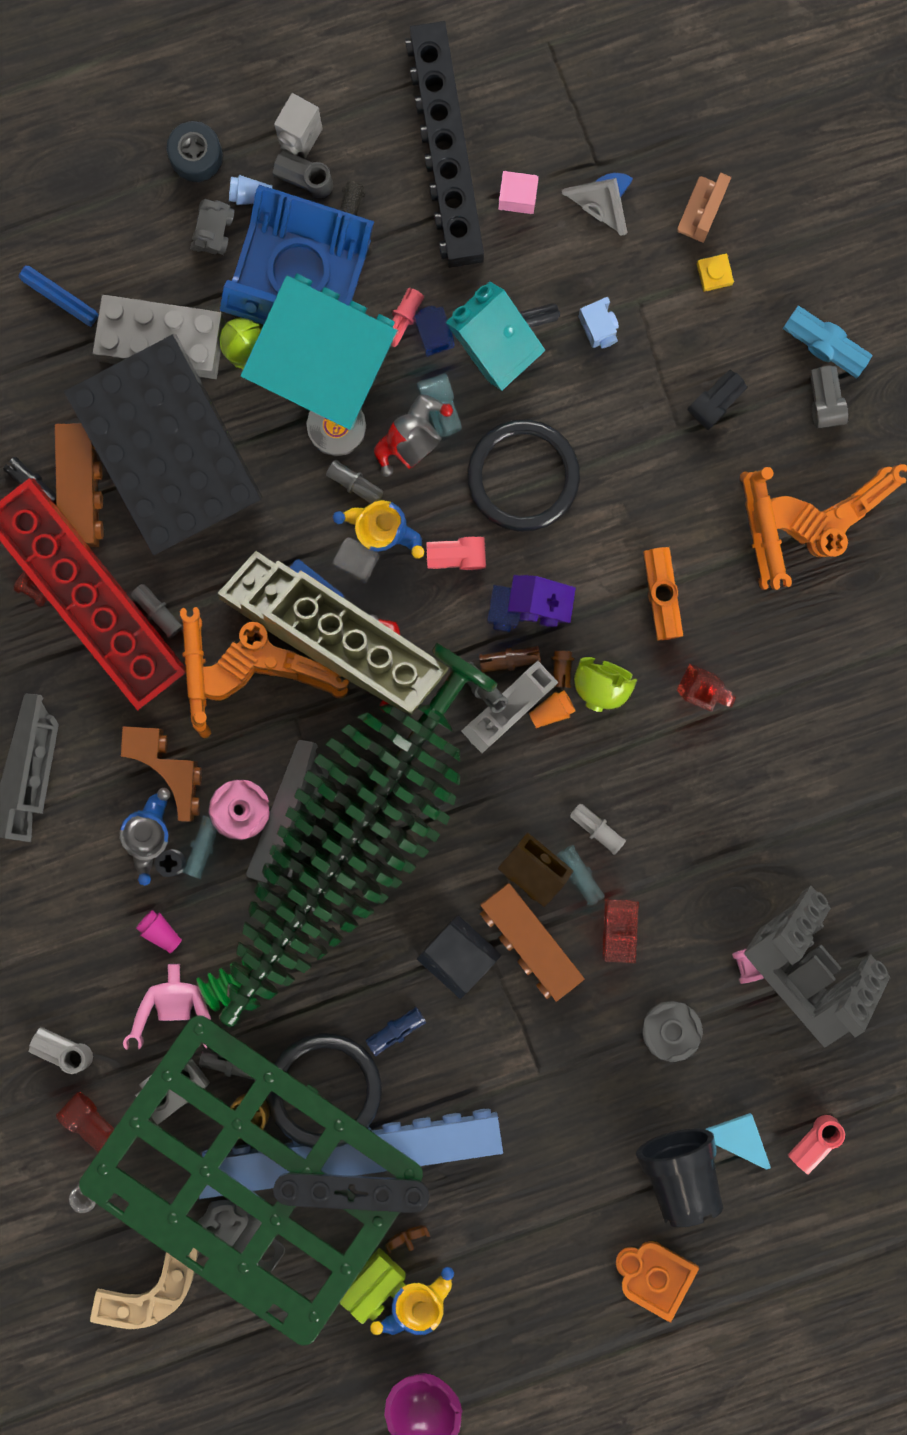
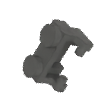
(211, 227)

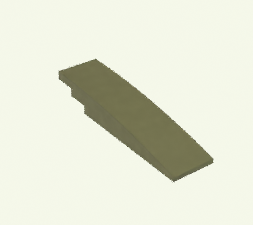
(333, 632)

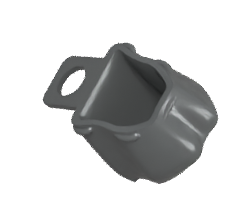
(237, 1228)

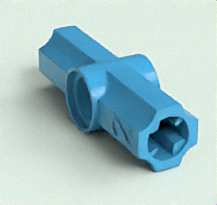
(827, 342)

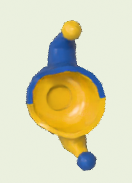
(381, 527)
(417, 1307)

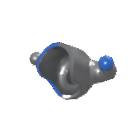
(146, 834)

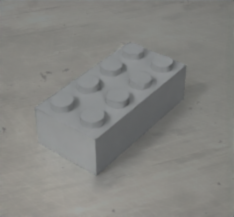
(132, 325)

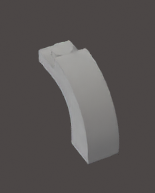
(521, 698)

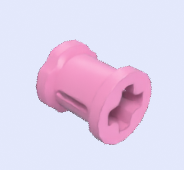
(747, 969)

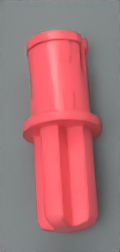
(405, 313)

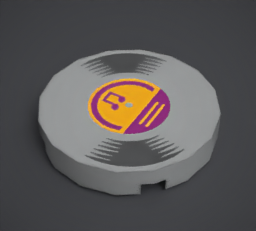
(334, 438)

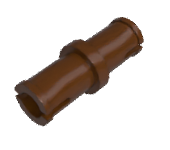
(509, 659)

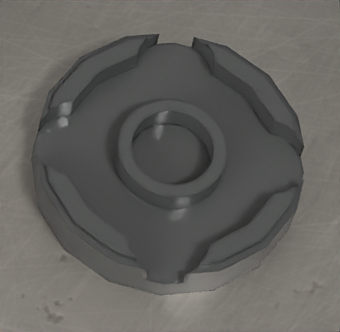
(672, 1031)

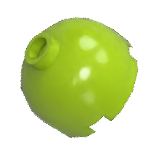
(603, 685)

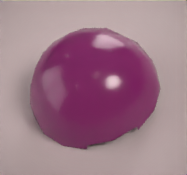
(423, 1407)

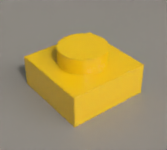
(715, 272)

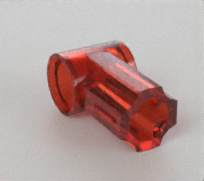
(81, 1117)

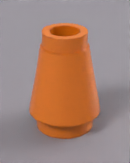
(553, 709)

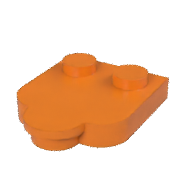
(655, 1277)

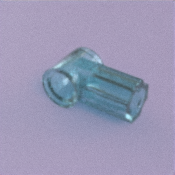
(440, 389)

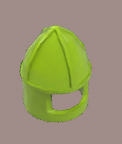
(238, 340)

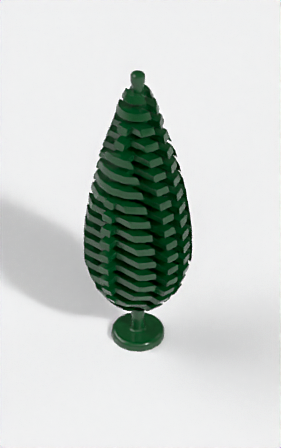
(318, 873)

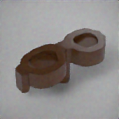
(406, 1236)

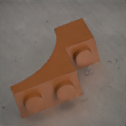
(181, 775)

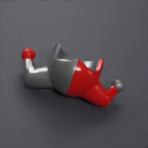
(411, 435)

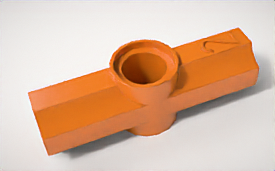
(660, 573)

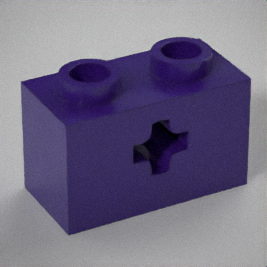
(541, 599)

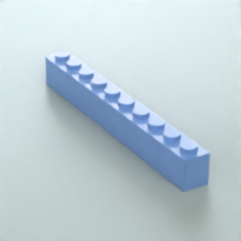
(424, 1142)

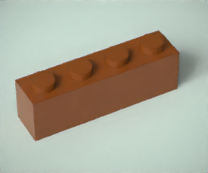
(78, 481)
(531, 941)

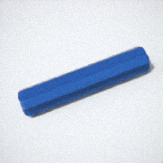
(58, 295)

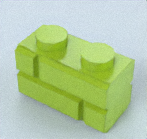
(372, 1286)

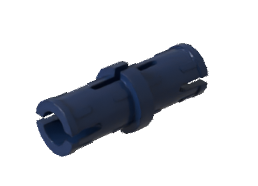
(395, 1031)

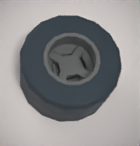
(191, 139)

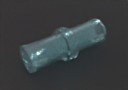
(201, 848)
(581, 875)

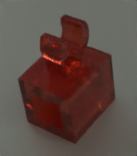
(704, 689)

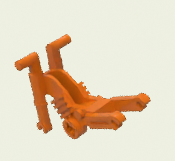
(805, 521)
(240, 664)

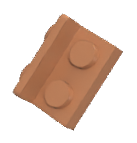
(703, 207)

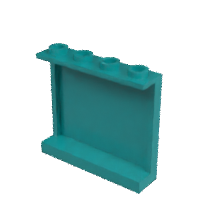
(319, 351)

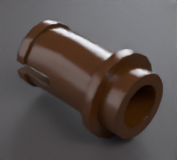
(562, 668)

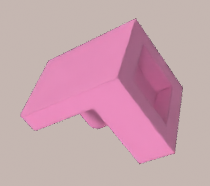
(518, 192)

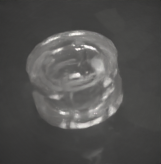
(76, 1205)

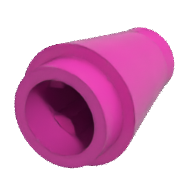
(158, 931)

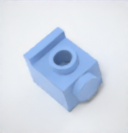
(599, 323)

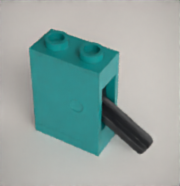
(498, 334)

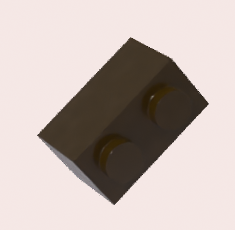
(535, 869)

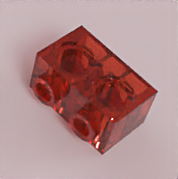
(620, 930)

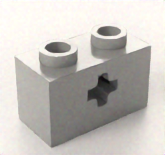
(298, 126)

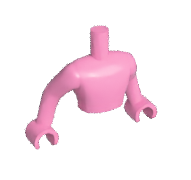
(171, 1001)

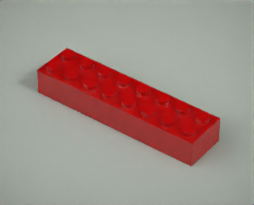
(86, 594)

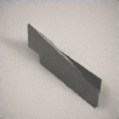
(300, 762)
(27, 769)

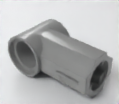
(58, 1050)

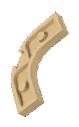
(148, 1308)

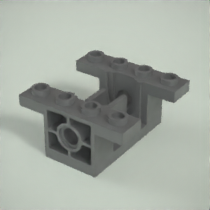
(802, 980)

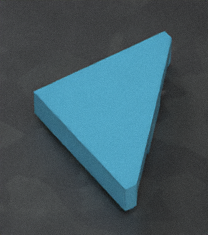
(742, 1139)

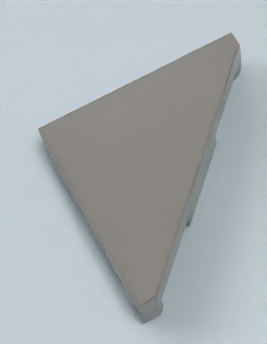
(601, 201)

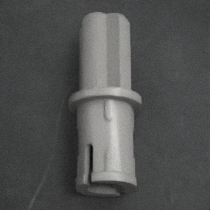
(597, 828)

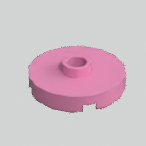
(254, 806)

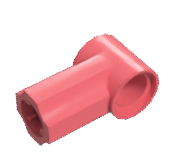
(466, 553)
(814, 1147)

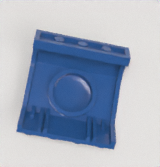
(291, 238)

